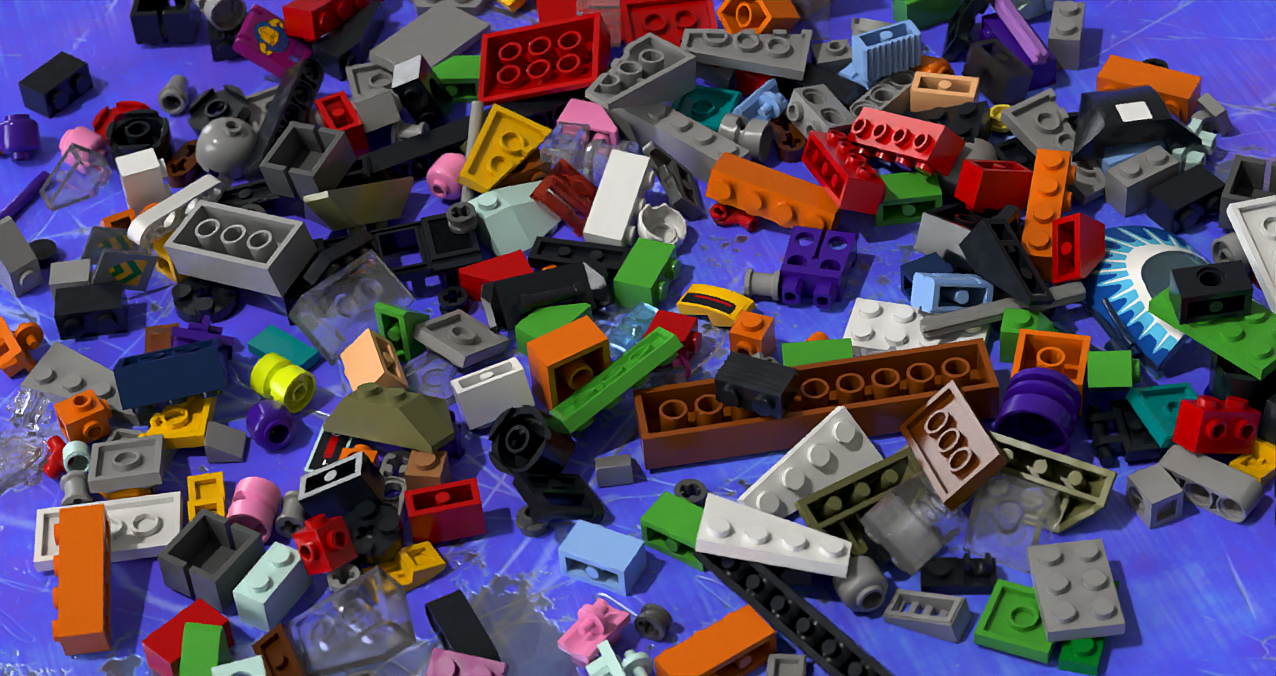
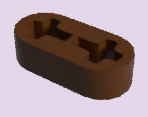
(783, 139)
(183, 166)

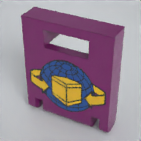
(266, 43)

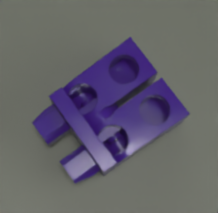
(817, 269)

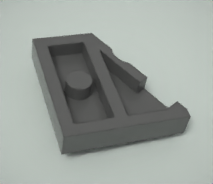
(675, 180)

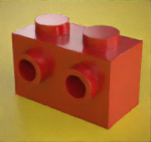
(1216, 425)

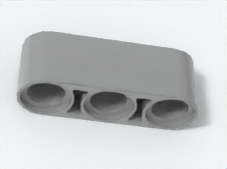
(888, 95)
(1213, 484)

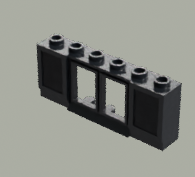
(438, 246)

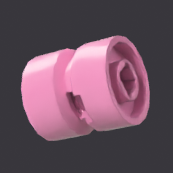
(255, 505)

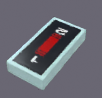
(328, 449)

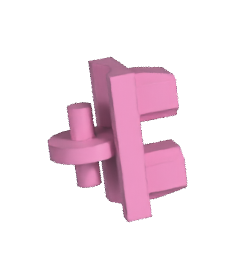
(593, 627)

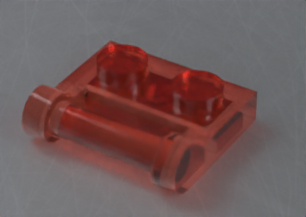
(571, 188)

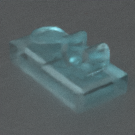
(631, 329)

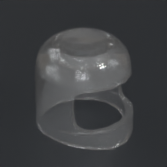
(597, 155)

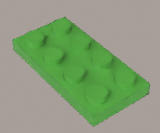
(1241, 340)
(607, 386)

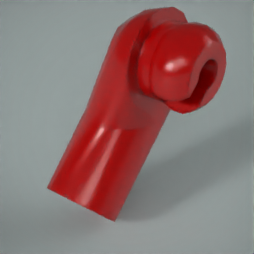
(730, 215)
(55, 464)

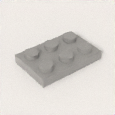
(1075, 590)

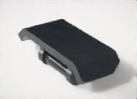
(516, 297)

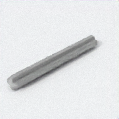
(993, 311)

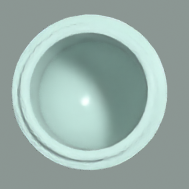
(81, 454)

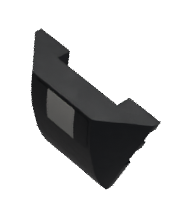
(1126, 118)

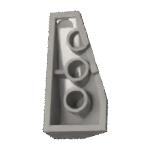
(645, 74)

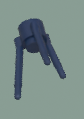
(1119, 342)

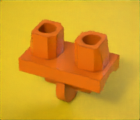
(16, 346)

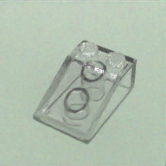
(344, 303)
(913, 523)
(355, 625)

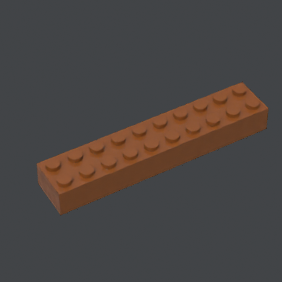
(879, 391)

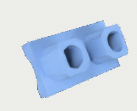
(763, 103)

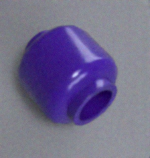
(19, 136)
(271, 425)

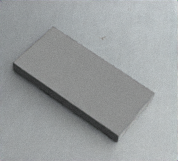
(434, 34)

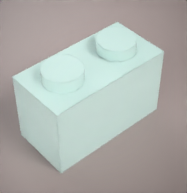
(271, 587)

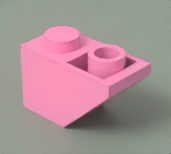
(594, 114)

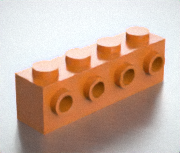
(771, 194)
(1047, 202)
(83, 580)

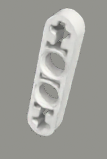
(172, 211)

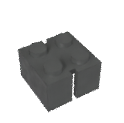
(307, 160)
(1244, 184)
(205, 560)

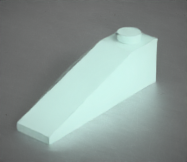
(512, 219)

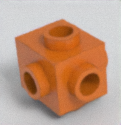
(83, 417)

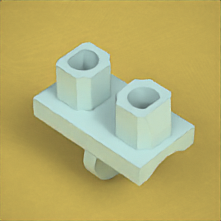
(1194, 155)
(612, 665)

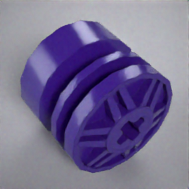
(1040, 409)

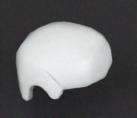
(662, 224)

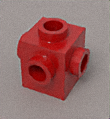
(324, 544)

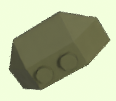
(359, 205)
(393, 418)
(1080, 485)
(843, 503)

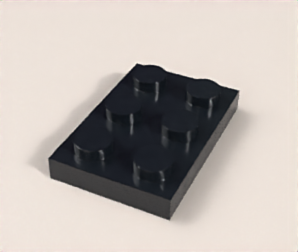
(965, 120)

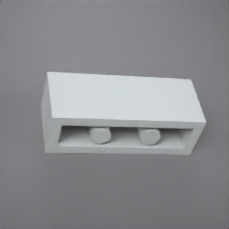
(619, 199)

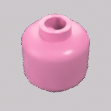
(85, 138)
(444, 174)

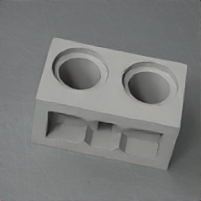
(818, 110)

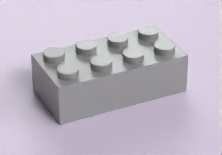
(241, 248)

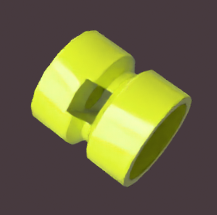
(283, 381)

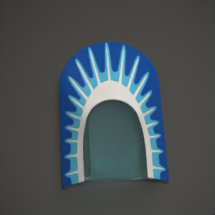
(1130, 276)

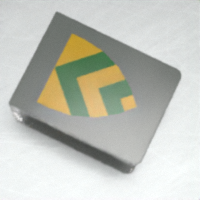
(119, 258)

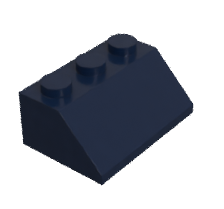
(171, 375)

